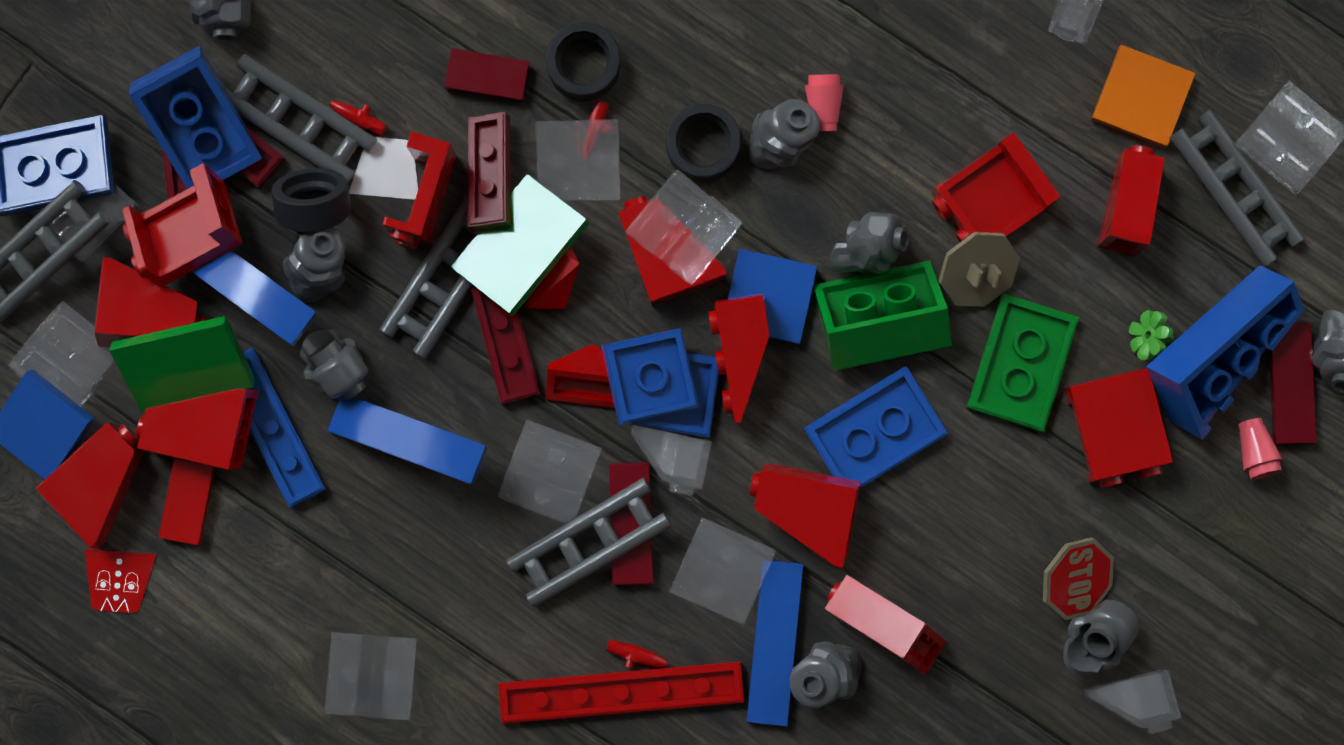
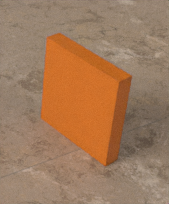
(1143, 96)

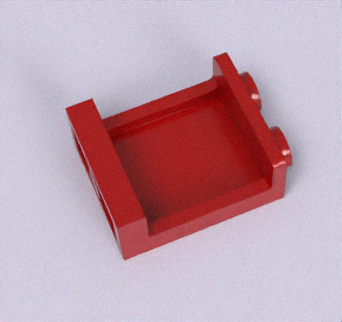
(440, 163)
(995, 192)
(183, 230)
(1120, 427)

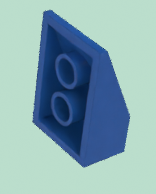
(194, 117)

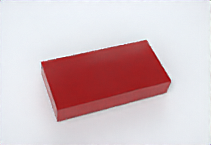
(187, 502)

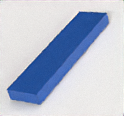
(280, 440)
(774, 644)

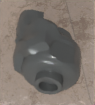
(221, 17)
(782, 134)
(870, 244)
(316, 265)
(1329, 350)
(333, 364)
(1100, 638)
(826, 675)

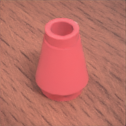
(825, 97)
(1258, 450)

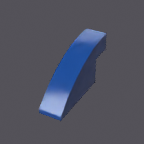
(258, 295)
(408, 439)

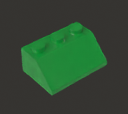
(883, 315)

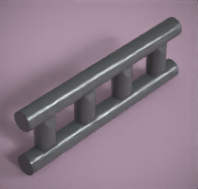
(320, 114)
(1259, 195)
(59, 252)
(420, 284)
(597, 518)

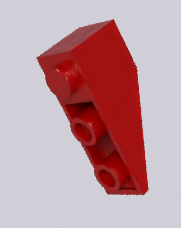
(743, 338)

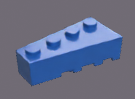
(1223, 348)

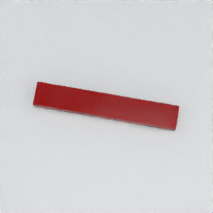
(621, 692)

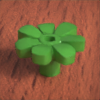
(1151, 335)

